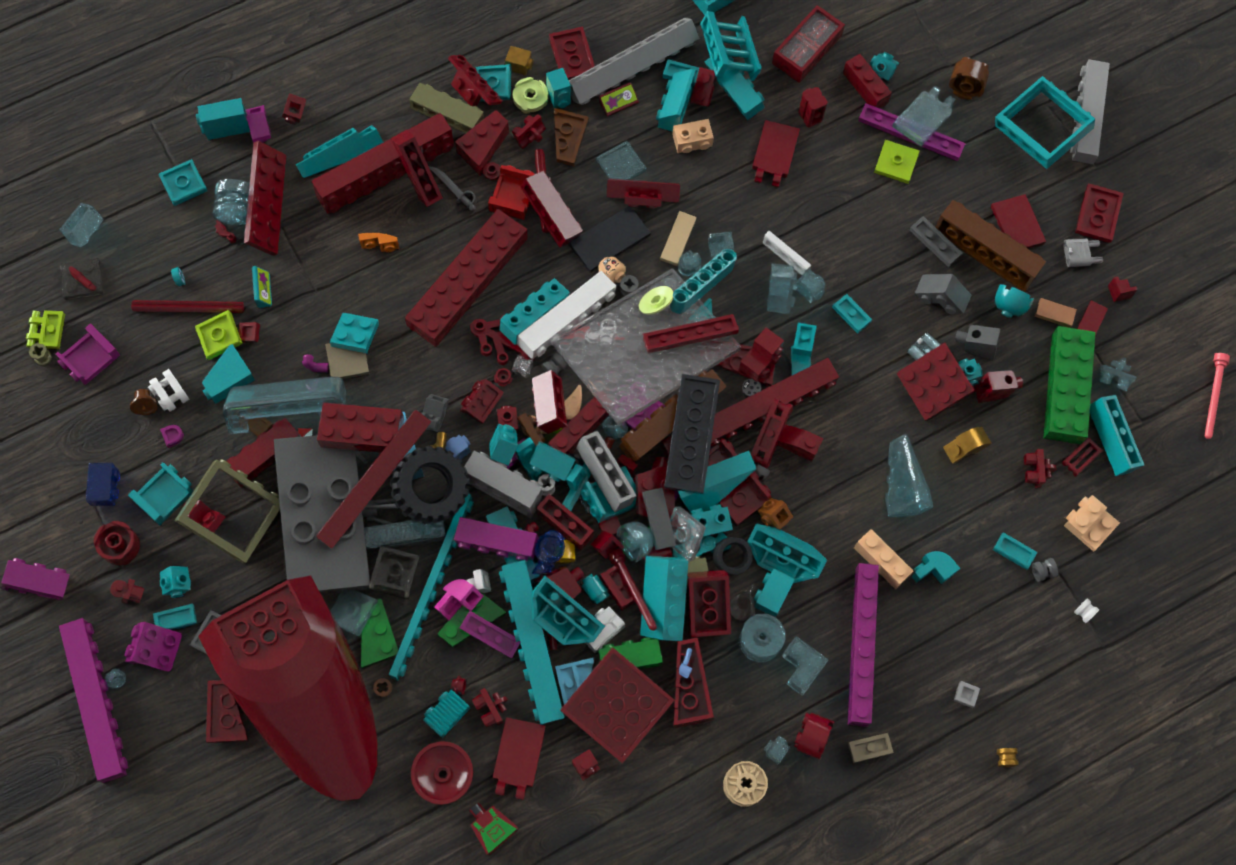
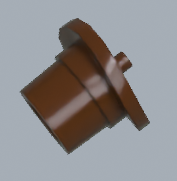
(143, 403)

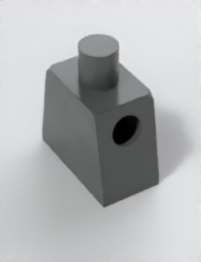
(980, 341)

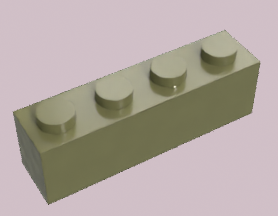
(455, 111)

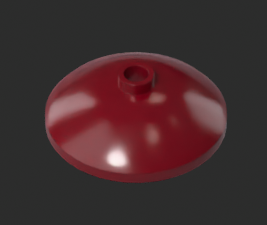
(431, 762)

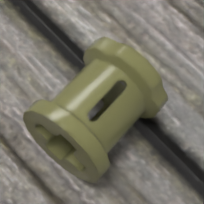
(45, 357)

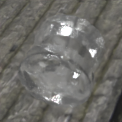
(522, 366)

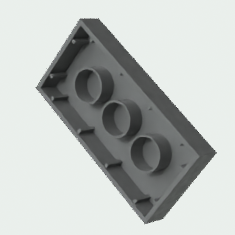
(310, 490)

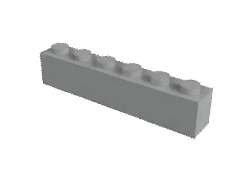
(1092, 100)

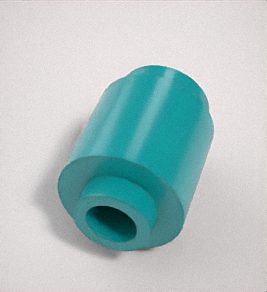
(595, 588)

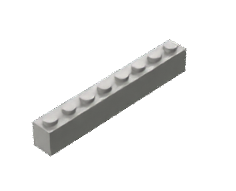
(633, 60)

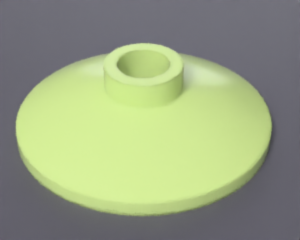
(656, 300)

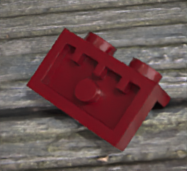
(482, 400)

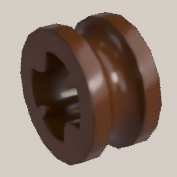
(383, 693)

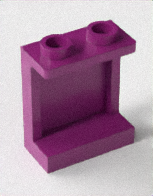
(88, 356)

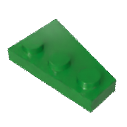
(485, 608)
(377, 638)

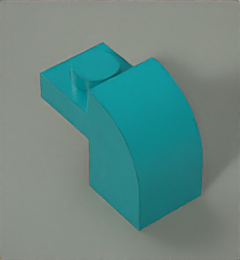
(939, 564)

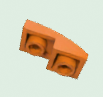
(370, 240)

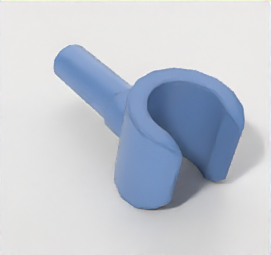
(685, 670)

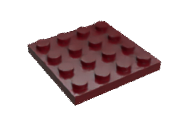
(617, 705)

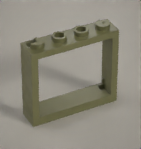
(209, 536)

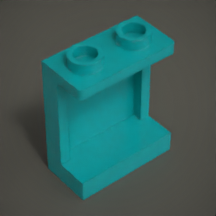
(162, 494)
(598, 503)

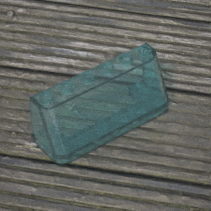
(279, 400)

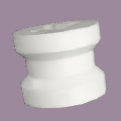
(1086, 610)

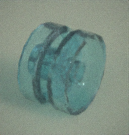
(758, 649)

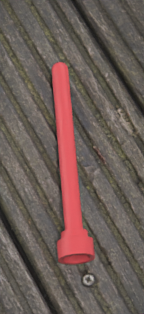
(1220, 360)

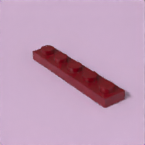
(690, 333)

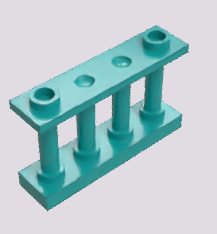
(719, 53)

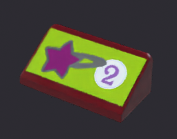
(618, 99)

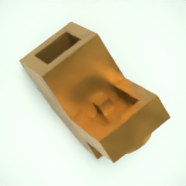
(967, 443)

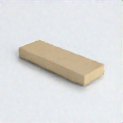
(678, 238)

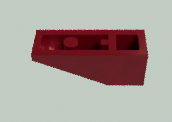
(800, 442)

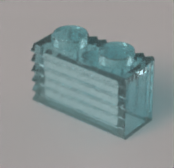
(81, 225)

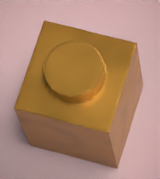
(519, 60)

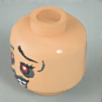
(612, 269)

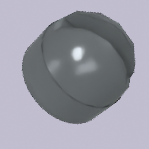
(762, 472)

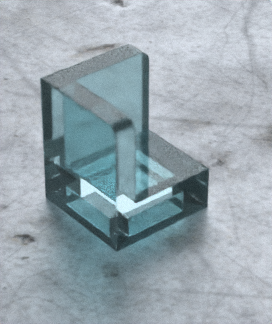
(719, 242)

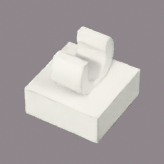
(480, 581)

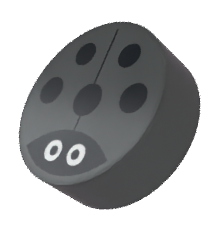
(750, 387)

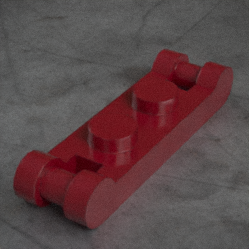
(771, 432)

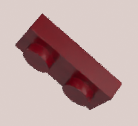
(704, 87)

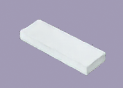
(786, 253)

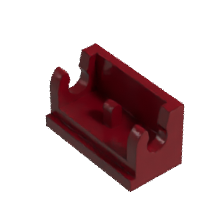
(617, 587)

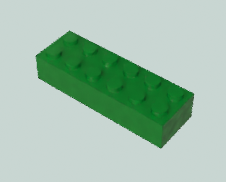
(1069, 385)

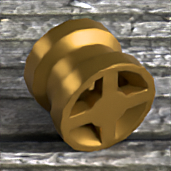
(1007, 757)

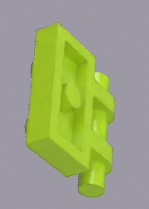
(51, 329)

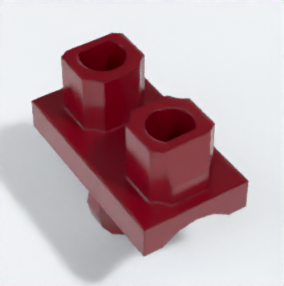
(530, 132)
(1041, 466)
(127, 591)
(484, 700)

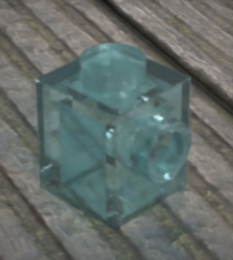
(811, 286)

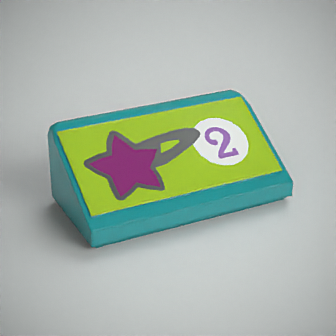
(261, 287)

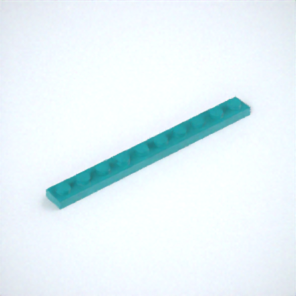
(429, 594)

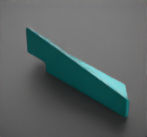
(339, 150)

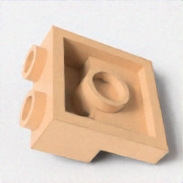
(1091, 522)

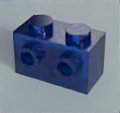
(102, 484)

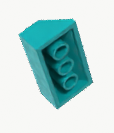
(665, 596)

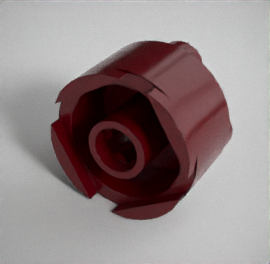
(119, 533)
(814, 735)

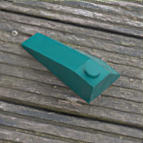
(720, 481)

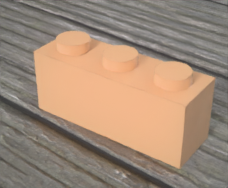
(877, 552)

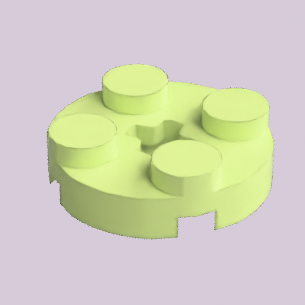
(535, 87)

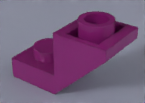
(258, 124)

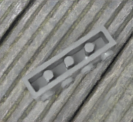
(606, 471)

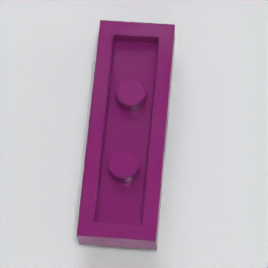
(489, 634)

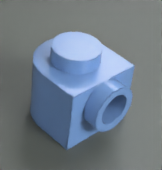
(458, 446)

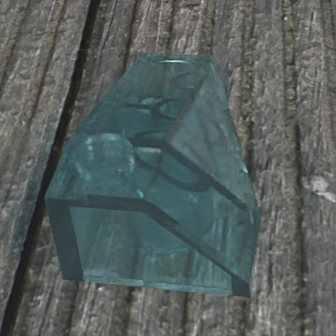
(907, 488)

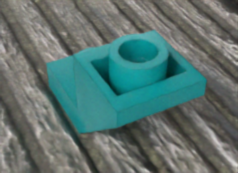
(524, 452)

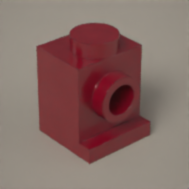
(296, 103)
(585, 764)

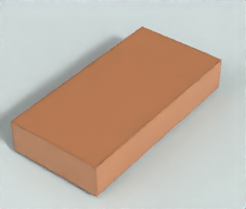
(1055, 313)

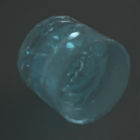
(231, 201)

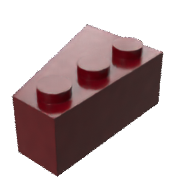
(482, 141)

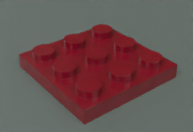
(935, 381)

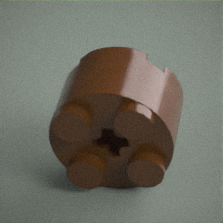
(969, 78)

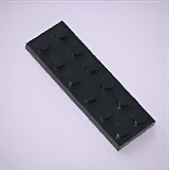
(692, 434)

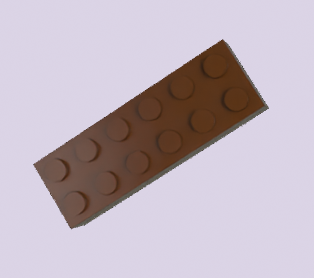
(990, 246)
(653, 430)

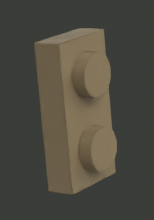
(870, 748)

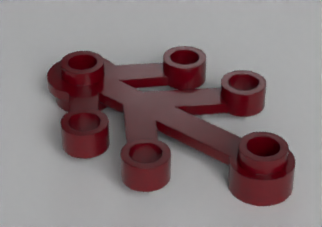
(498, 339)

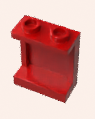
(508, 193)

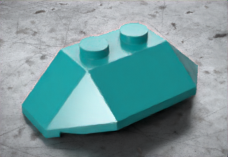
(785, 553)
(563, 615)

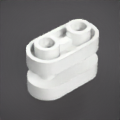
(166, 401)

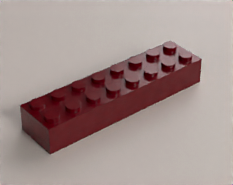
(379, 165)
(466, 278)

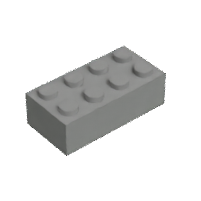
(503, 484)

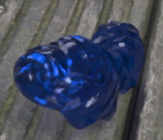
(548, 550)

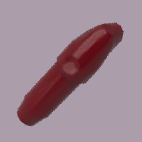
(82, 279)

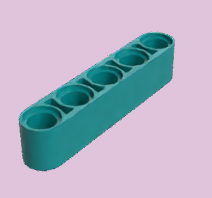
(703, 281)

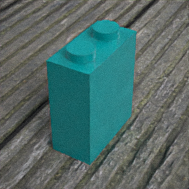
(223, 119)

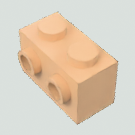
(693, 136)

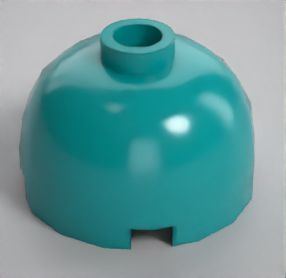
(1012, 301)

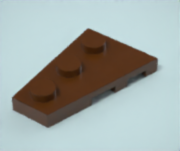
(569, 135)

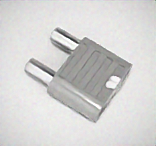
(1078, 252)

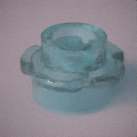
(119, 681)

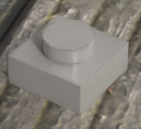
(966, 694)

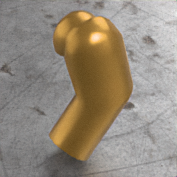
(441, 440)

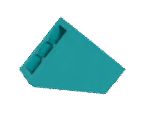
(226, 374)

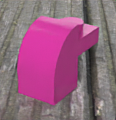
(458, 594)

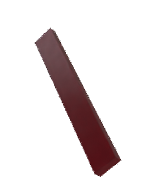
(373, 479)

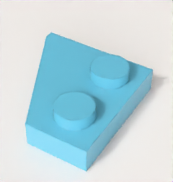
(572, 675)

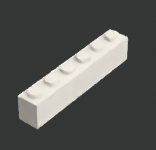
(566, 314)

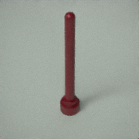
(617, 558)

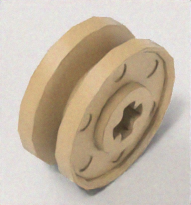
(745, 771)

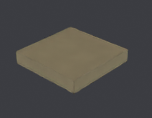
(346, 363)

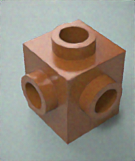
(775, 513)

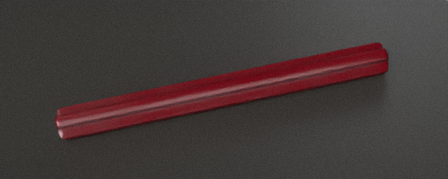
(187, 306)

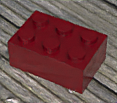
(708, 603)

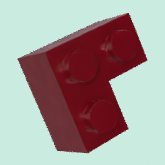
(764, 352)

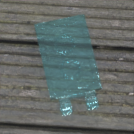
(924, 116)

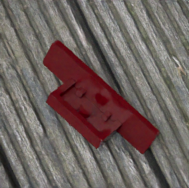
(471, 84)
(643, 192)

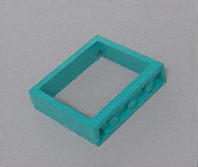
(1029, 145)

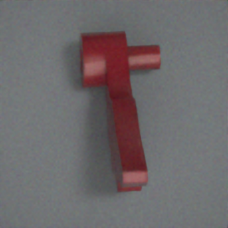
(222, 231)

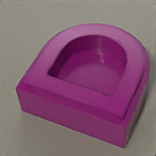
(172, 435)

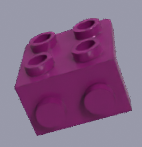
(153, 646)

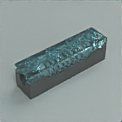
(403, 534)

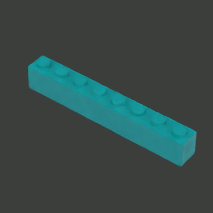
(532, 642)

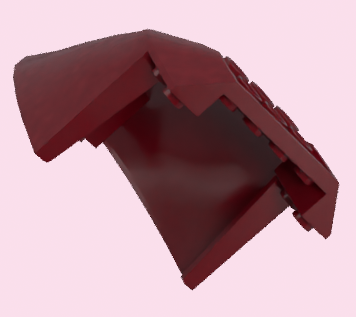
(300, 686)

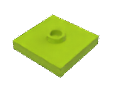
(896, 161)
(218, 334)

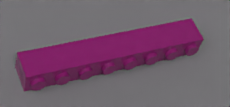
(863, 645)
(93, 700)

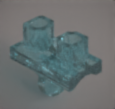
(1124, 378)

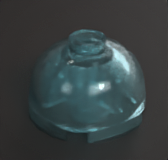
(636, 540)

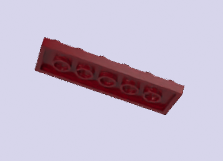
(265, 198)

